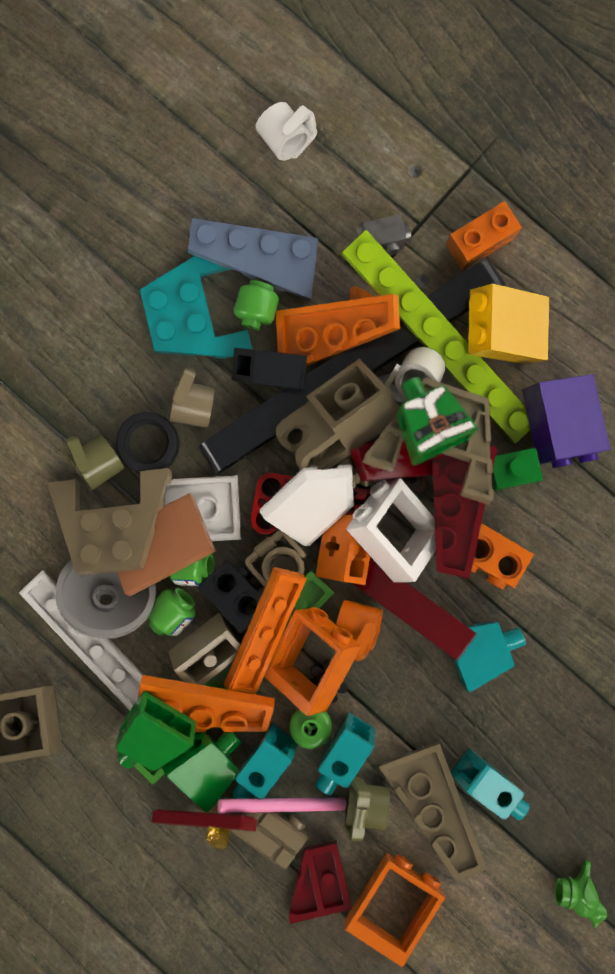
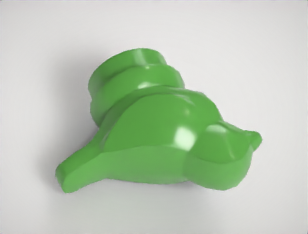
(580, 895)

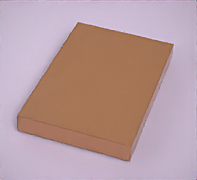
(177, 543)

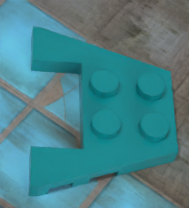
(180, 314)

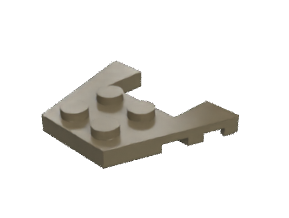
(475, 451)
(111, 536)

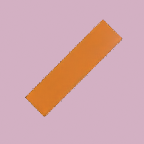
(265, 631)

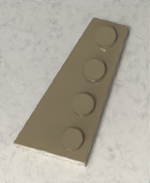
(432, 799)

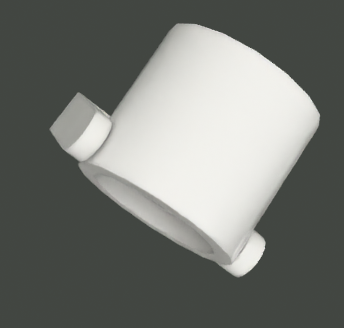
(286, 130)
(418, 363)

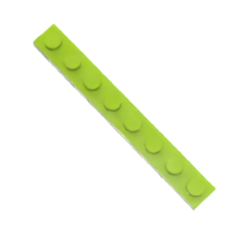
(438, 334)

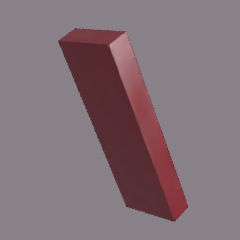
(204, 820)

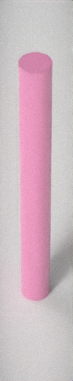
(281, 805)

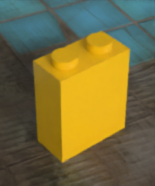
(508, 324)

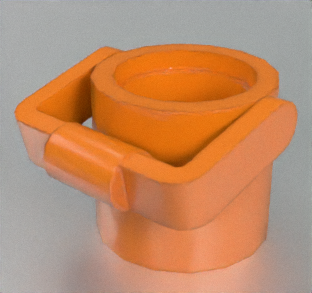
(362, 623)

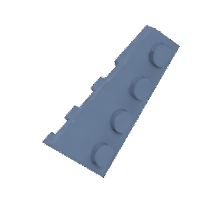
(262, 254)

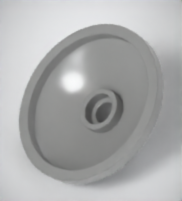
(80, 604)

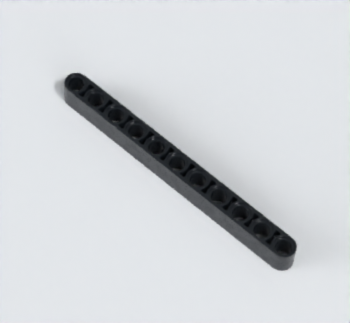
(260, 424)

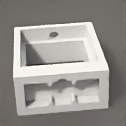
(420, 547)

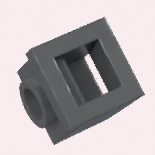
(389, 232)

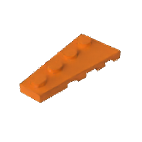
(336, 326)
(211, 705)

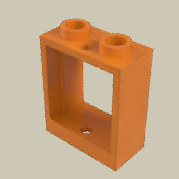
(291, 681)
(378, 938)

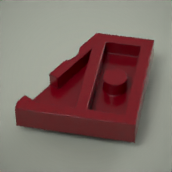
(319, 884)

